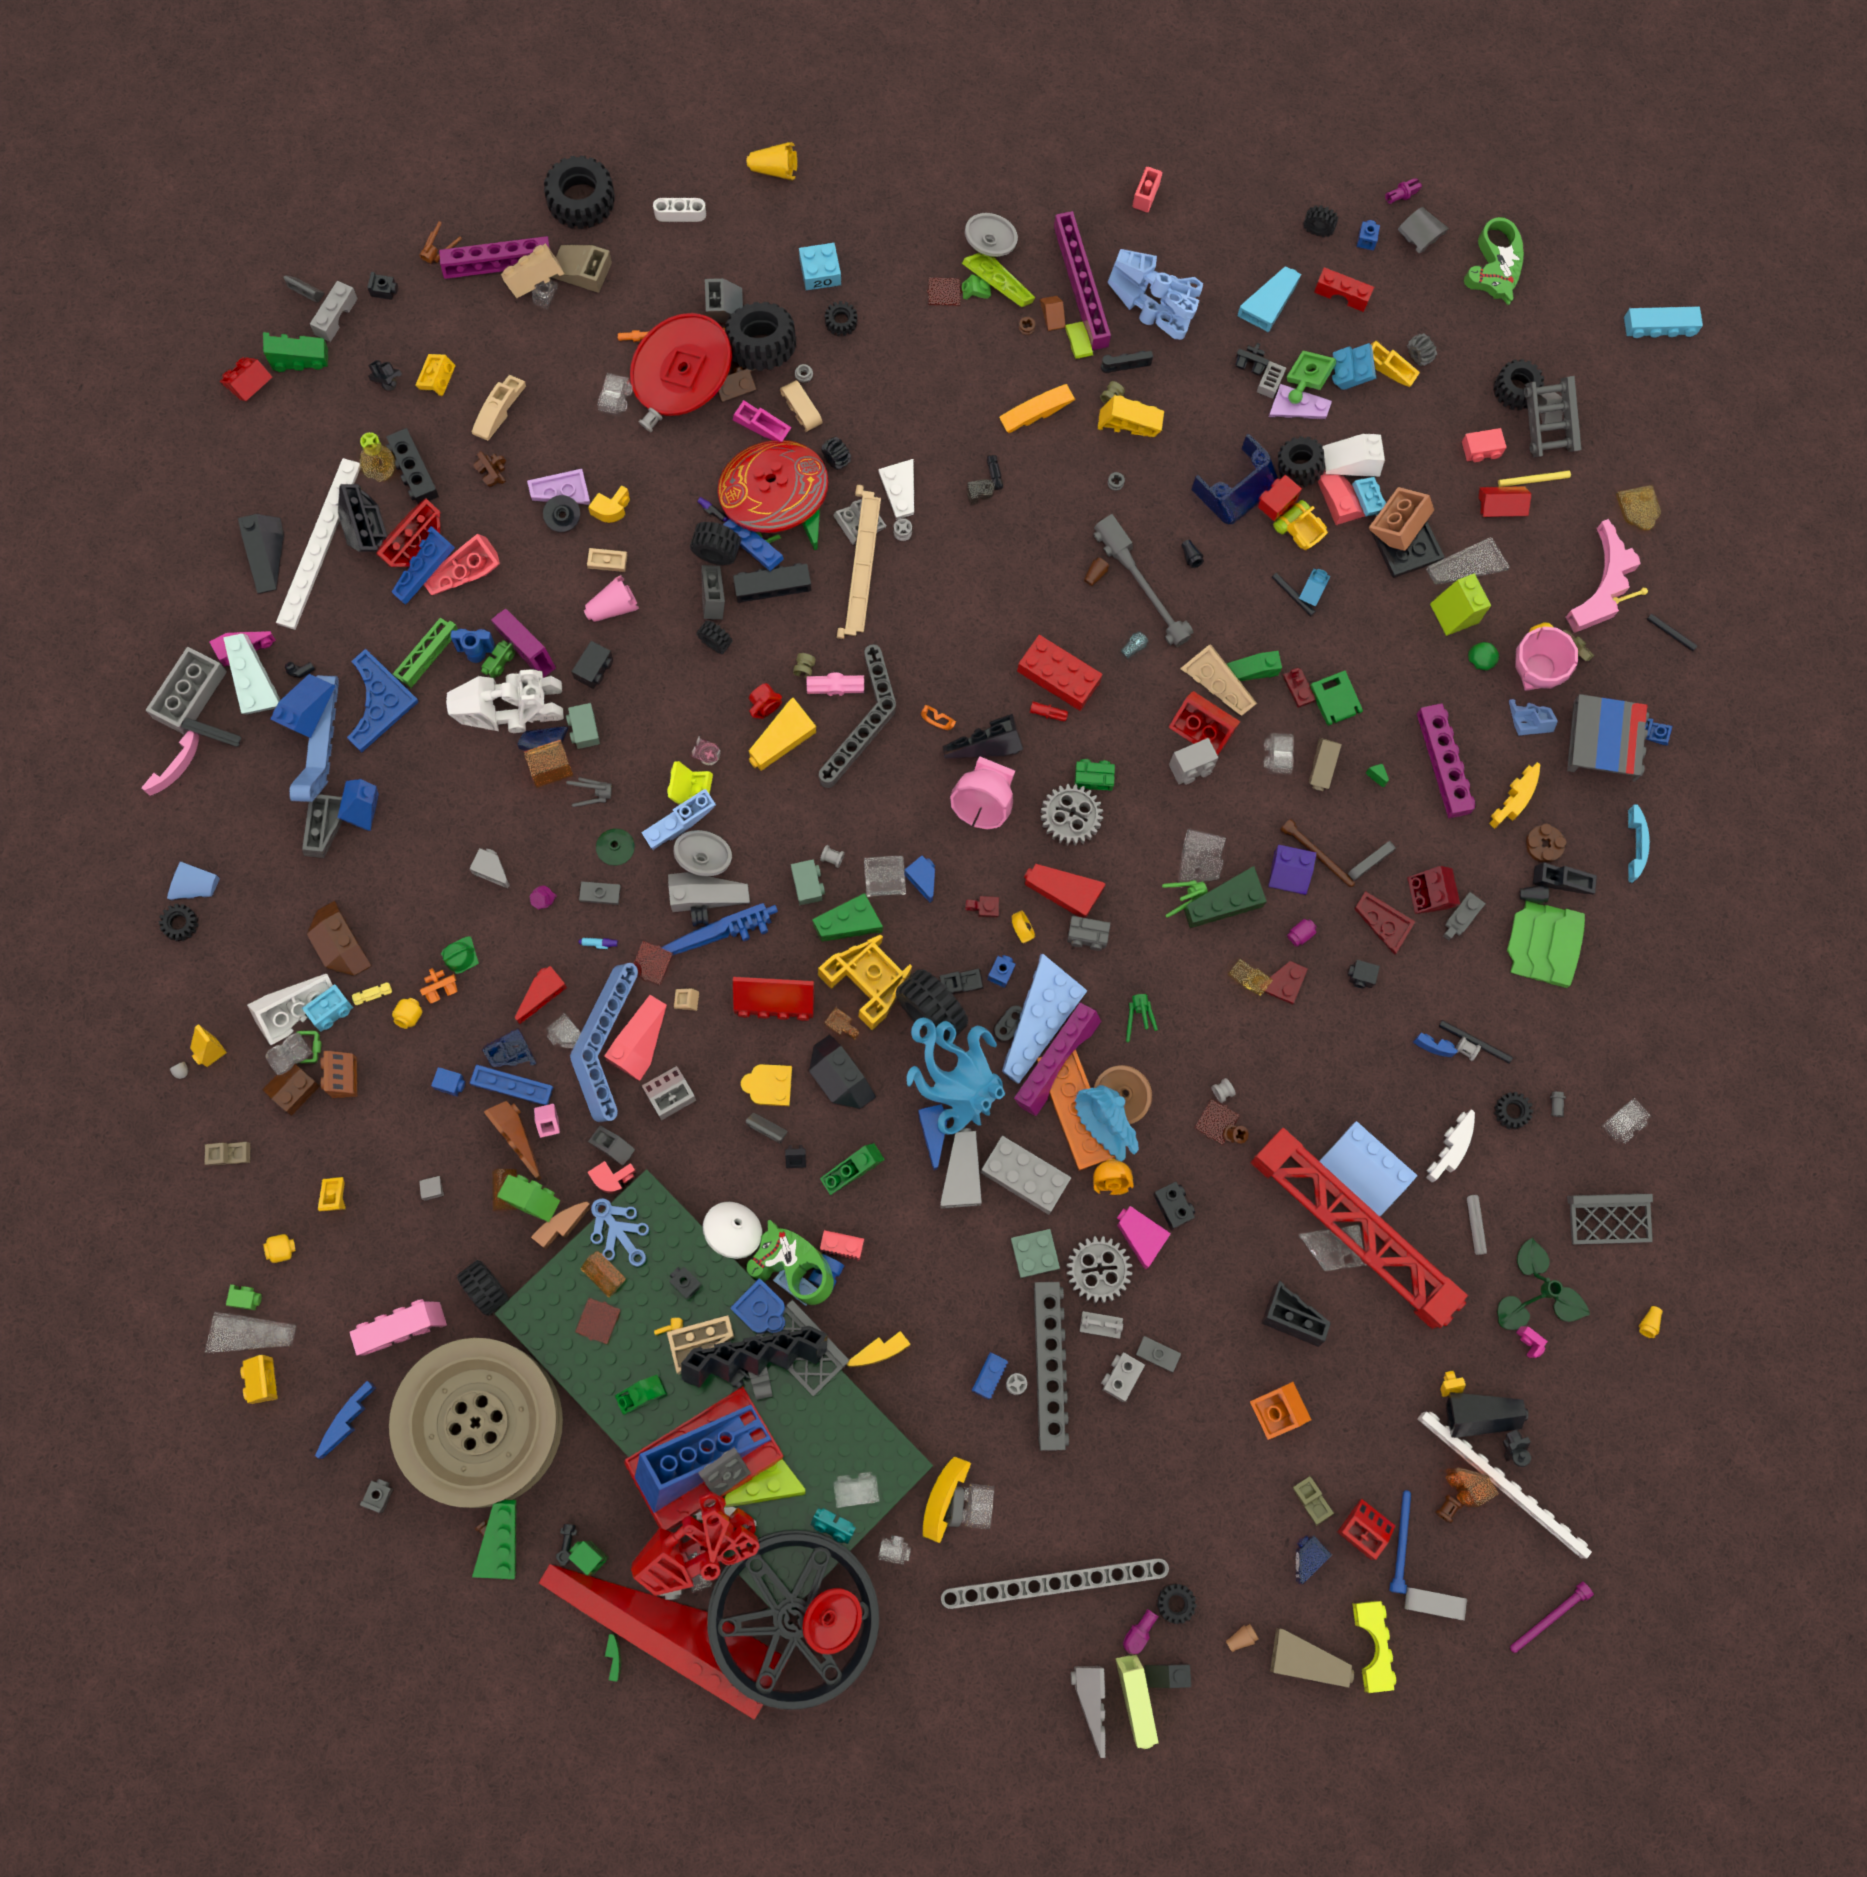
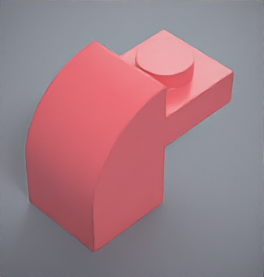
(610, 1182)

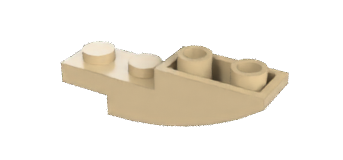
(496, 406)

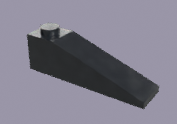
(263, 544)
(997, 740)

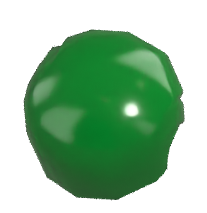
(1483, 656)

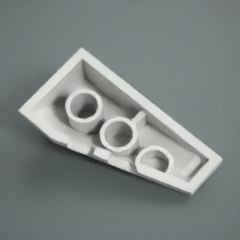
(283, 1008)

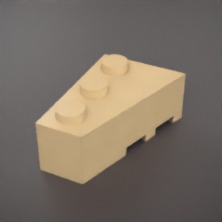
(531, 271)
(699, 1335)

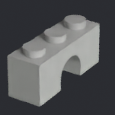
(326, 319)

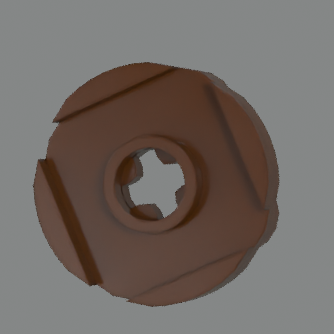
(1556, 843)

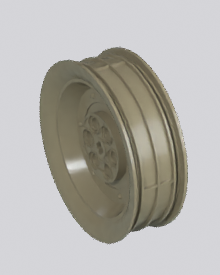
(428, 1409)

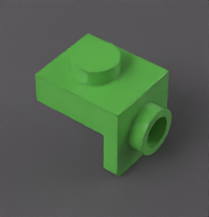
(976, 286)

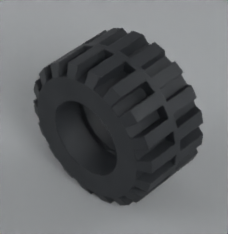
(1519, 371)
(1301, 449)
(715, 543)
(482, 1287)

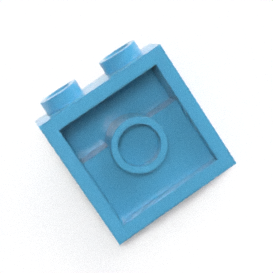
(1353, 366)

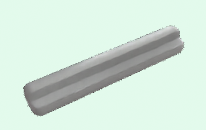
(1476, 1225)

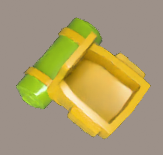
(1302, 525)

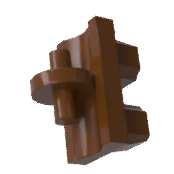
(492, 465)

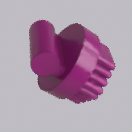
(542, 897)

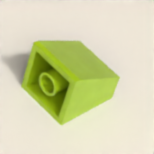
(1461, 605)

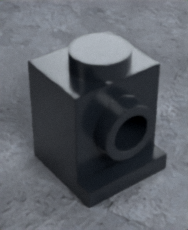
(382, 286)
(688, 1289)

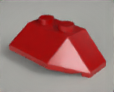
(406, 537)

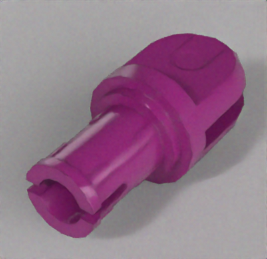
(1404, 190)
(1139, 1634)

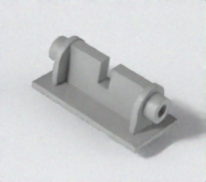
(1101, 1325)

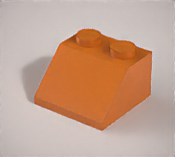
(1280, 1410)

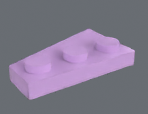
(1310, 406)
(567, 483)

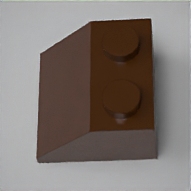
(291, 1089)

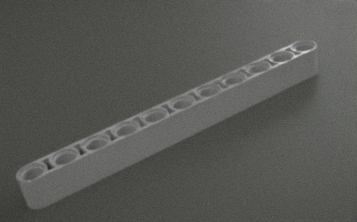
(1064, 1578)

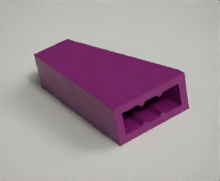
(523, 642)

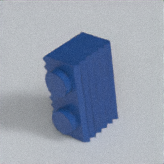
(989, 1376)

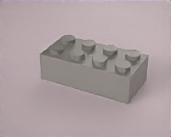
(186, 689)
(1025, 1175)

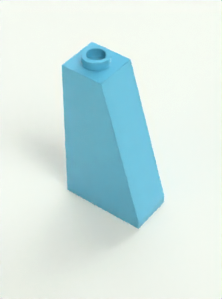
(1267, 303)

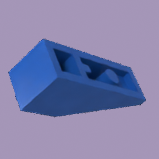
(932, 1134)

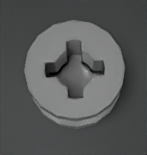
(900, 526)
(1223, 1090)
(1018, 1381)

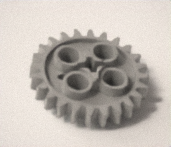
(1078, 799)
(1102, 1288)

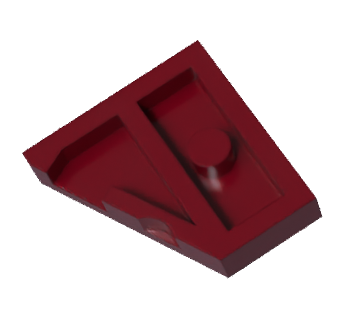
(1287, 982)

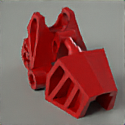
(665, 1560)

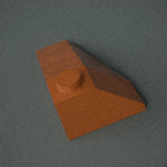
(511, 1127)

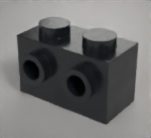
(592, 665)
(1174, 1205)

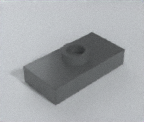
(600, 893)
(1158, 1354)

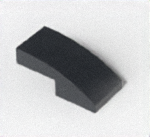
(963, 982)

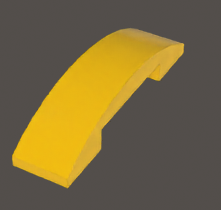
(941, 1496)

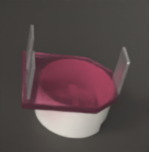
(706, 752)

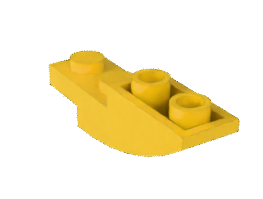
(1520, 795)

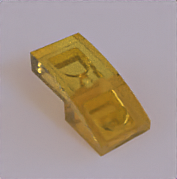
(1249, 977)

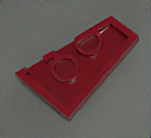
(1385, 921)

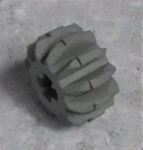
(1422, 349)

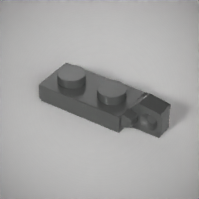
(1463, 915)

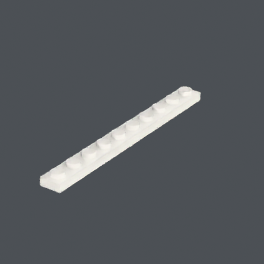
(316, 548)
(1511, 1489)

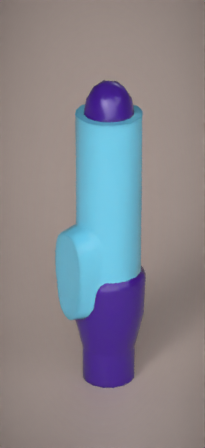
(599, 943)

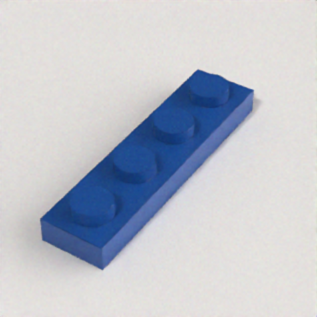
(756, 546)
(511, 1085)

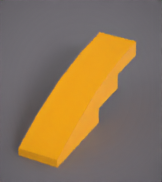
(1037, 407)

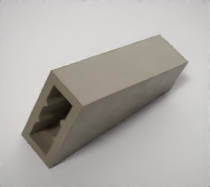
(1303, 1660)

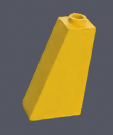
(782, 735)

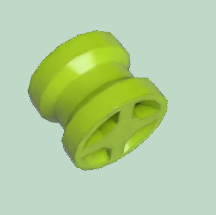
(368, 439)

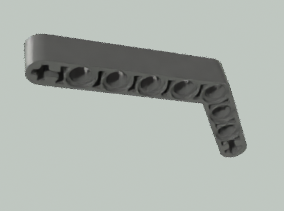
(865, 725)

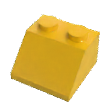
(259, 1379)

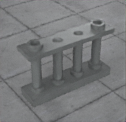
(1567, 405)

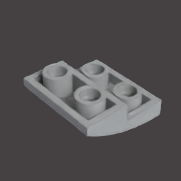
(849, 520)

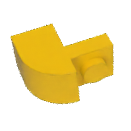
(610, 509)

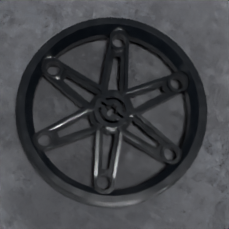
(766, 1694)

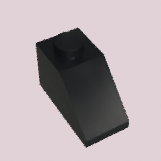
(1168, 1675)

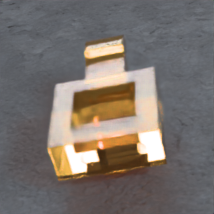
(840, 1023)

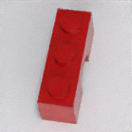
(1354, 291)

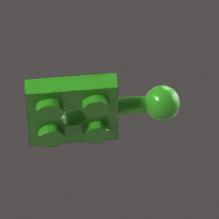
(1315, 379)

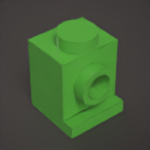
(243, 1298)

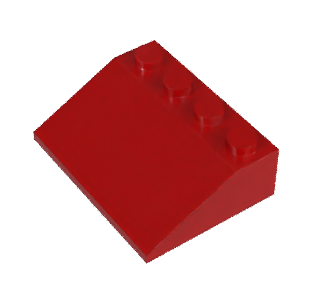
(773, 998)

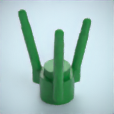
(1141, 1005)

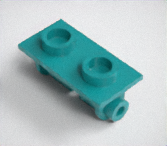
(824, 1523)

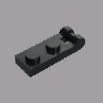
(1126, 361)

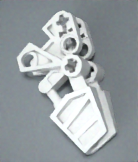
(473, 701)

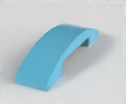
(1637, 820)

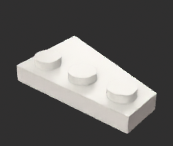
(899, 487)

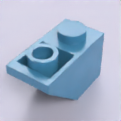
(1314, 586)

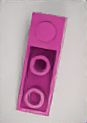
(258, 640)

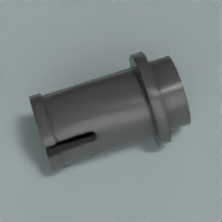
(1557, 1104)

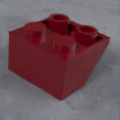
(1433, 890)

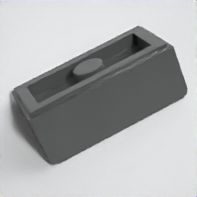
(303, 288)
(766, 1127)

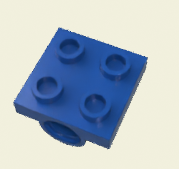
(473, 643)

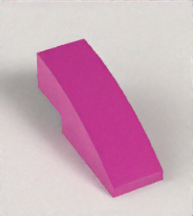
(761, 422)

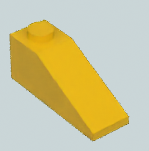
(205, 1047)

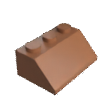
(1402, 518)

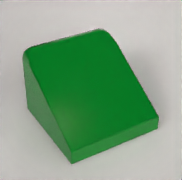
(1378, 774)

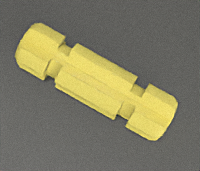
(372, 993)

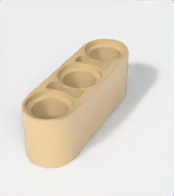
(802, 405)

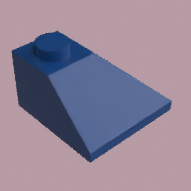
(358, 803)

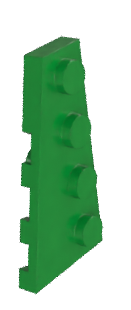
(498, 1546)

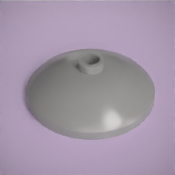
(991, 234)
(702, 853)

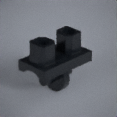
(1259, 362)
(384, 374)
(1517, 1448)

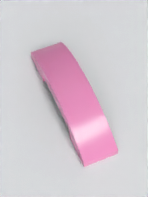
(176, 768)

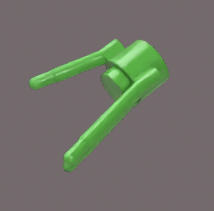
(1194, 892)

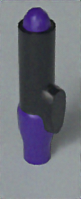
(712, 510)

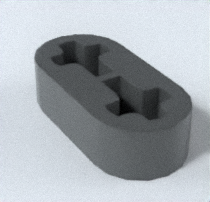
(955, 1509)

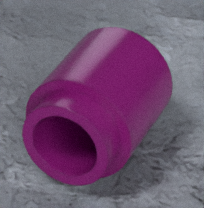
(1302, 932)

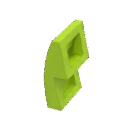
(1079, 340)

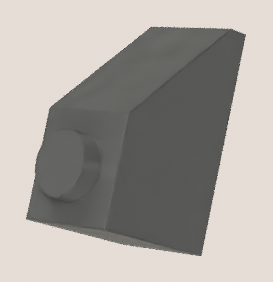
(611, 1145)

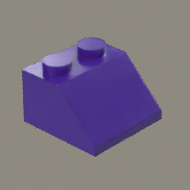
(1292, 869)

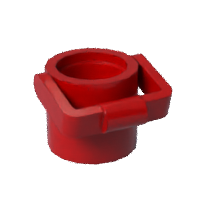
(764, 701)

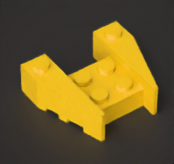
(871, 973)

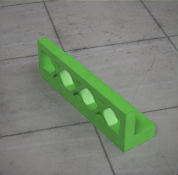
(427, 655)

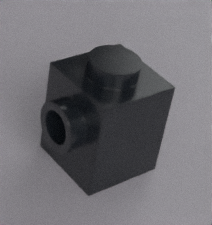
(1363, 974)

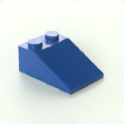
(304, 705)

